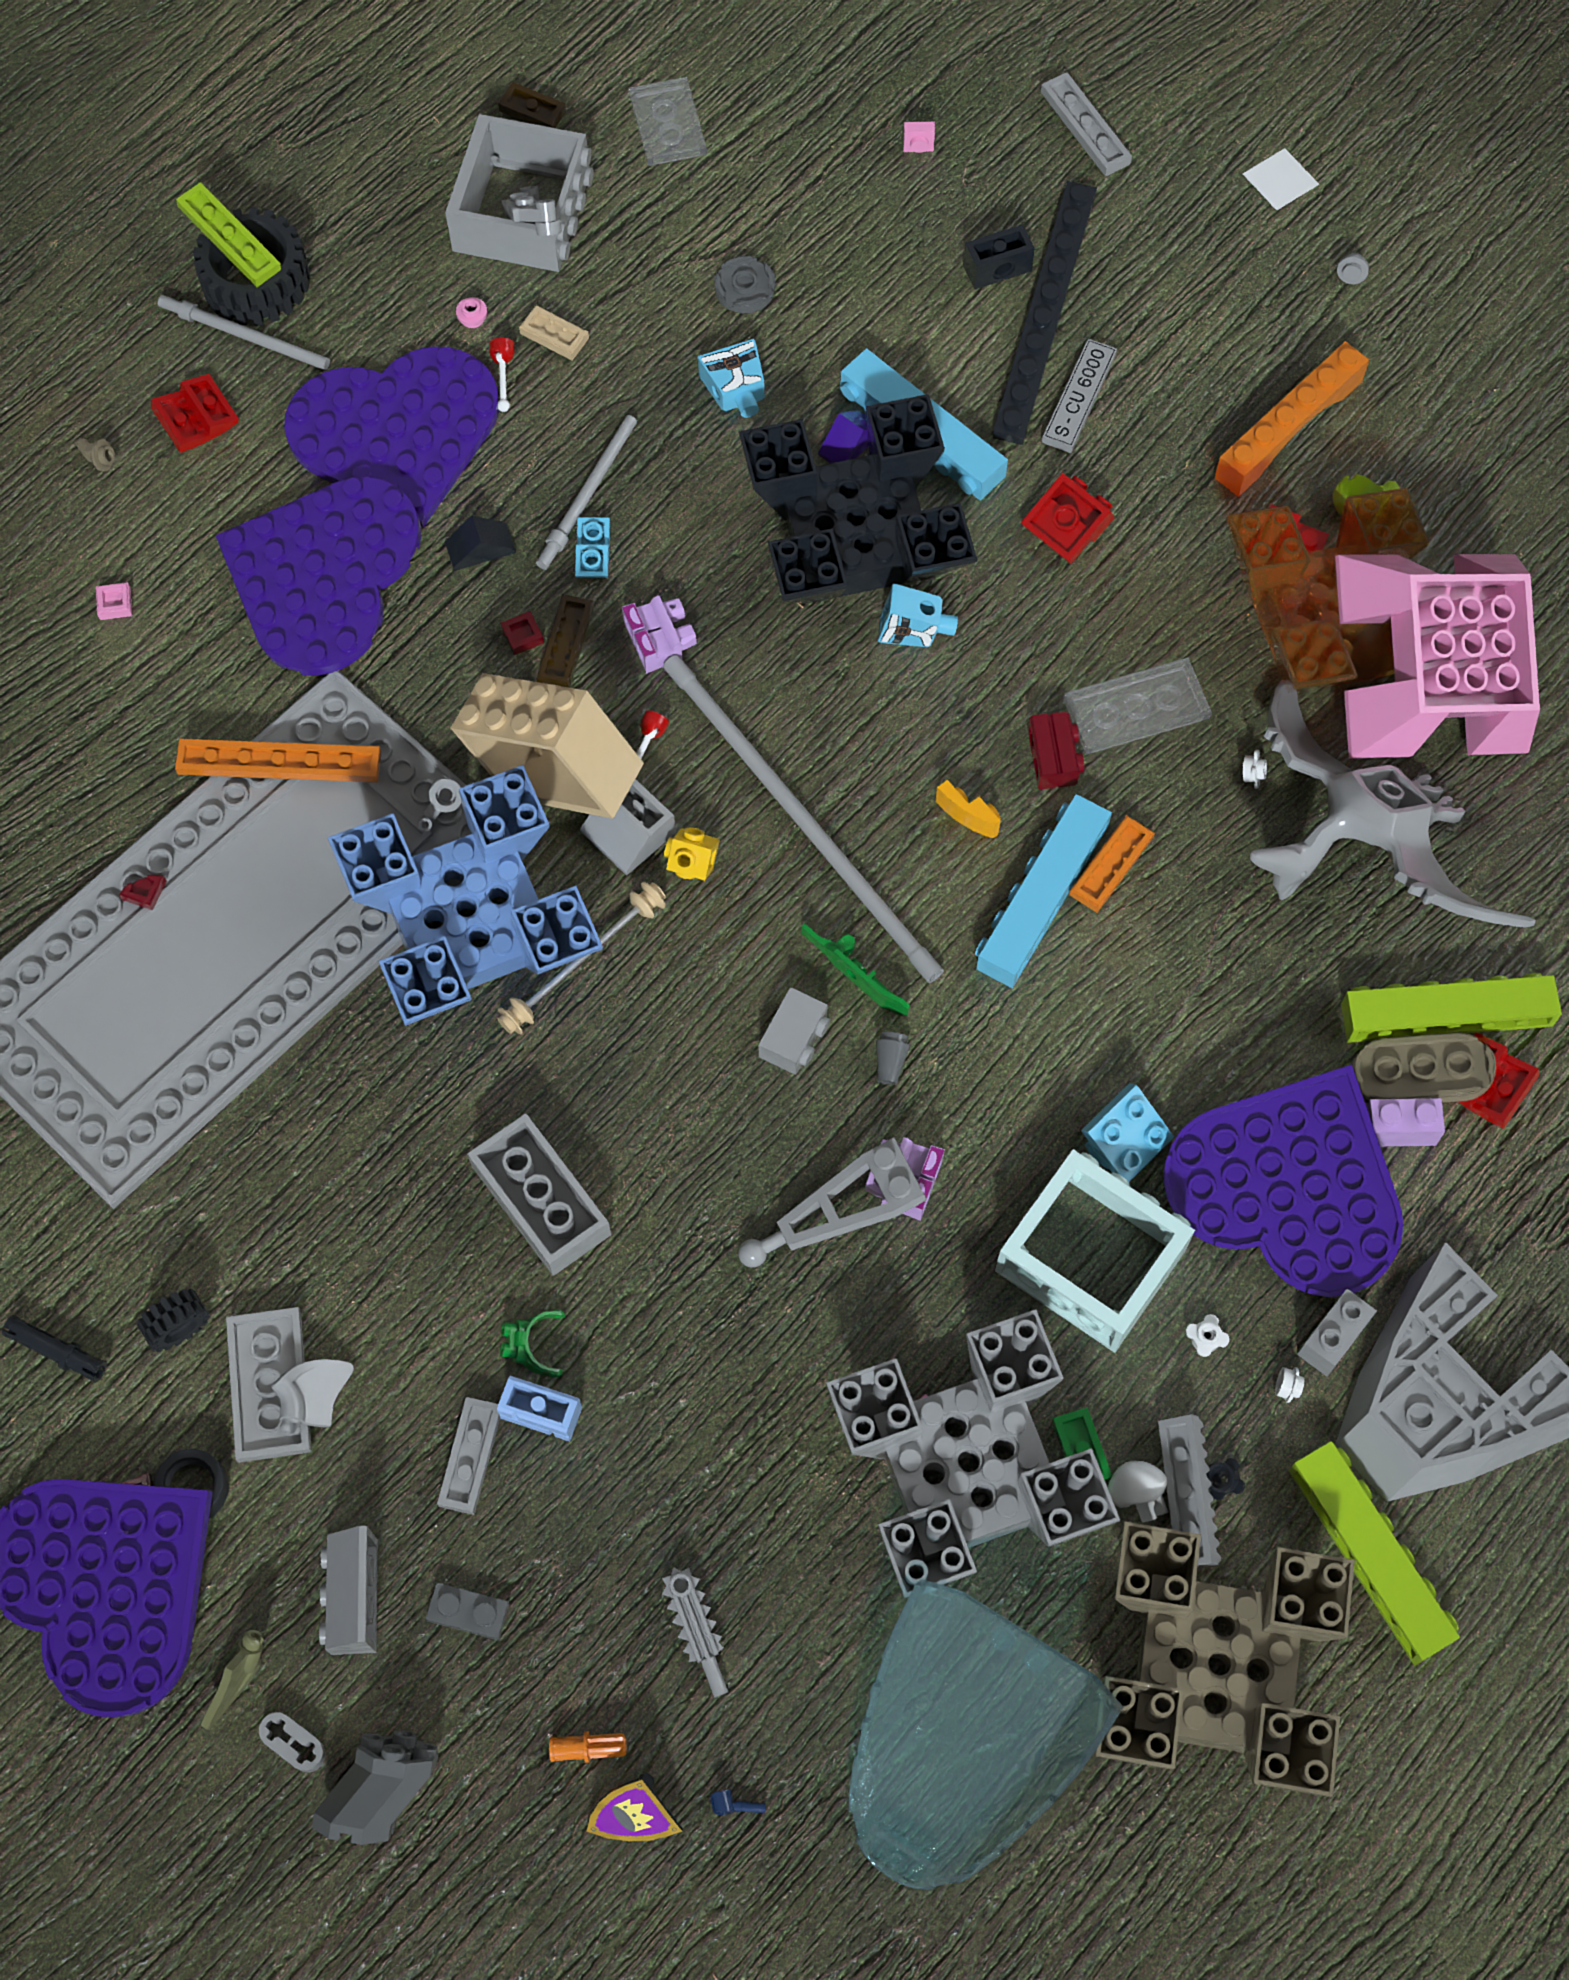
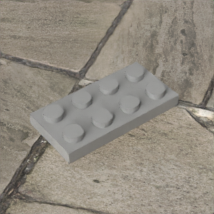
(259, 1352)

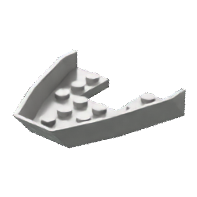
(1425, 1413)

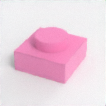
(918, 137)

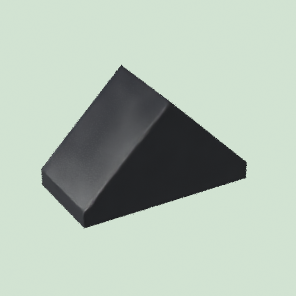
(479, 542)

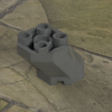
(376, 1787)

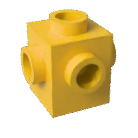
(691, 853)

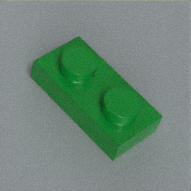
(1078, 1434)

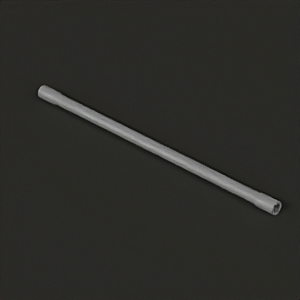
(917, 954)

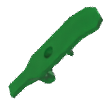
(855, 971)

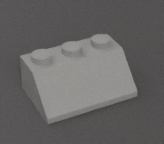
(350, 1592)

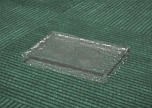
(667, 121)

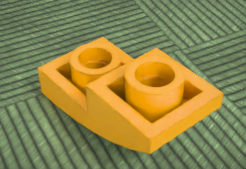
(974, 815)

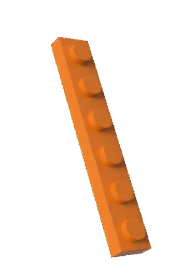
(278, 760)

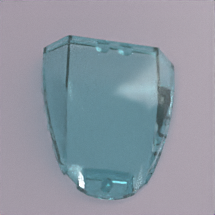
(966, 1738)

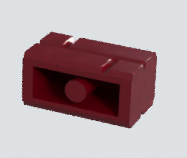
(1054, 750)

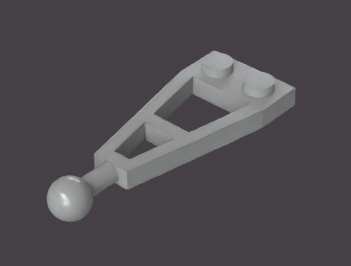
(893, 1178)

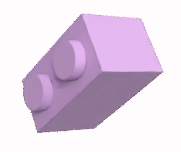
(1407, 1121)

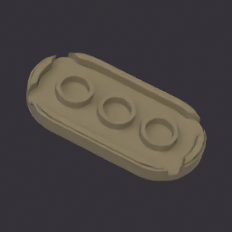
(1425, 1067)

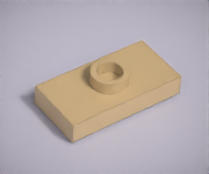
(554, 332)

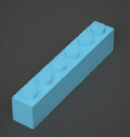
(966, 456)
(1043, 890)

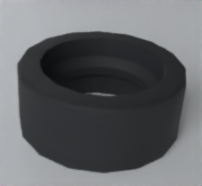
(190, 1457)

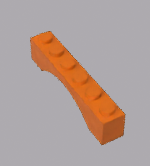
(1260, 445)

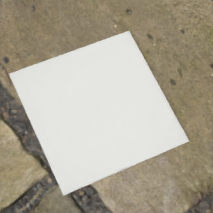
(1280, 179)

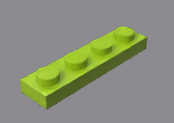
(228, 234)

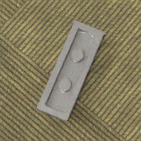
(469, 1456)

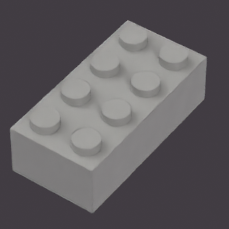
(539, 1194)

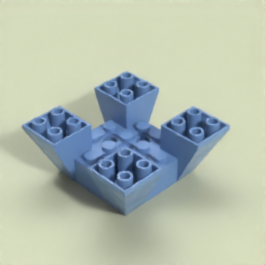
(520, 933)

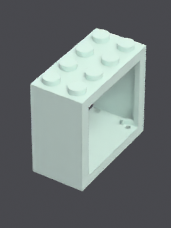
(1063, 1296)

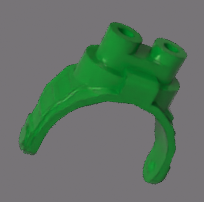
(517, 1345)

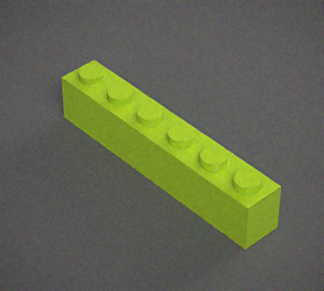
(1451, 1007)
(1380, 1561)

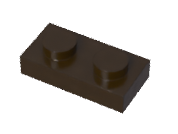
(531, 106)

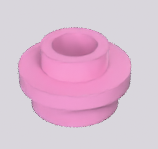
(474, 318)

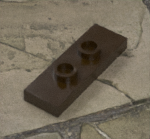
(565, 641)

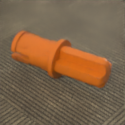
(587, 1747)

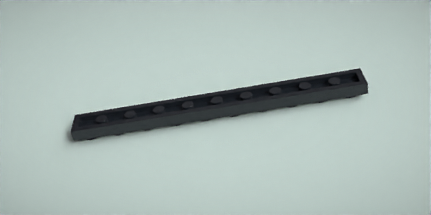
(1044, 313)

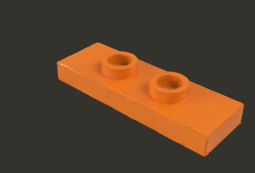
(1111, 864)

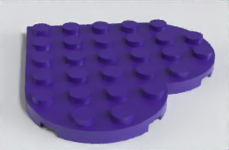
(400, 426)
(318, 570)
(1296, 1179)
(107, 1584)

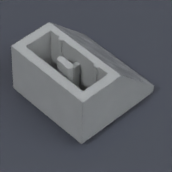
(634, 832)

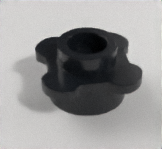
(1233, 1484)

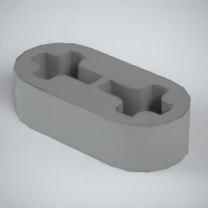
(297, 1734)

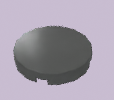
(744, 284)

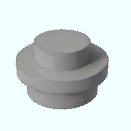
(1353, 268)

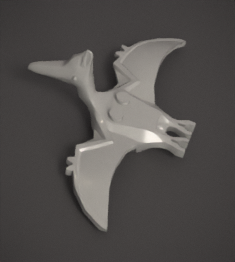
(1367, 806)

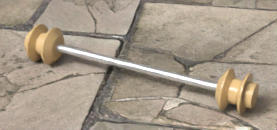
(520, 1011)

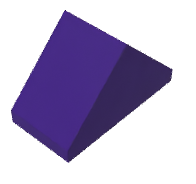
(846, 437)

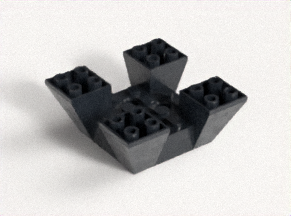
(857, 518)

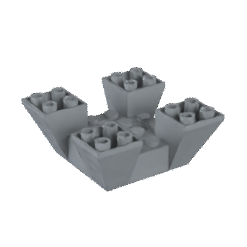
(1009, 1371)

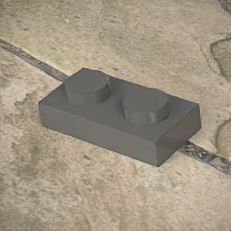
(467, 1611)

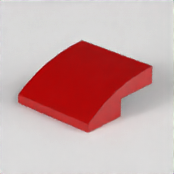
(194, 413)
(1509, 1088)

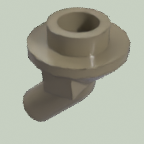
(98, 453)

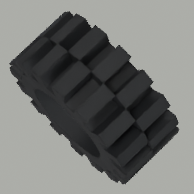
(173, 1320)

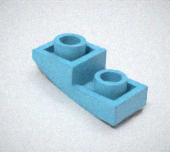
(592, 547)

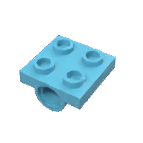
(1126, 1133)

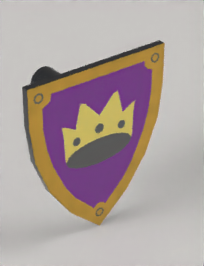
(632, 1813)

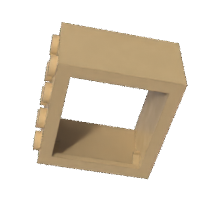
(559, 737)

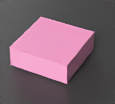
(114, 601)

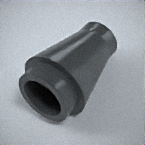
(891, 1055)

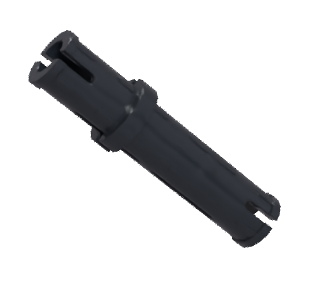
(65, 1354)

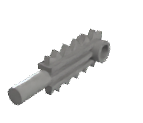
(696, 1629)

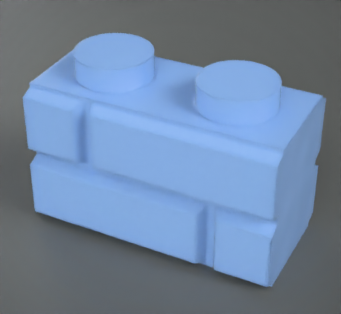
(539, 1408)

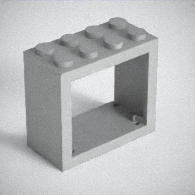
(528, 150)

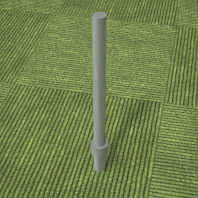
(190, 312)
(558, 537)

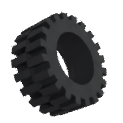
(248, 300)

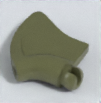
(236, 1676)

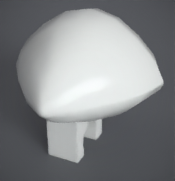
(1140, 1485)

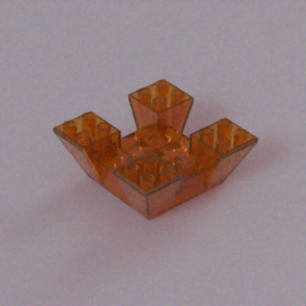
(1299, 594)

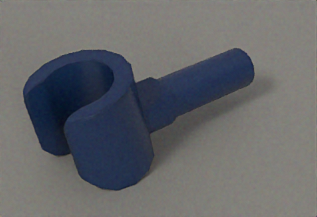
(723, 1804)

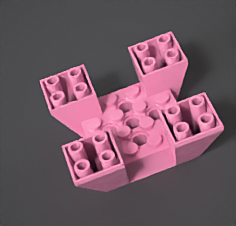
(1456, 651)

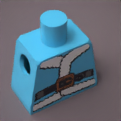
(734, 377)
(913, 618)

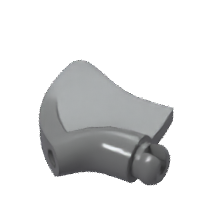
(310, 1392)

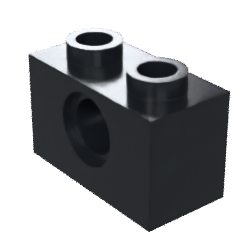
(998, 256)

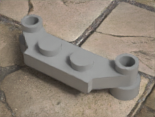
(529, 208)

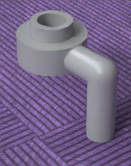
(437, 804)

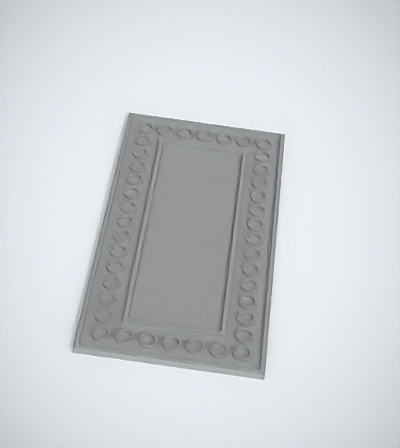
(149, 1021)

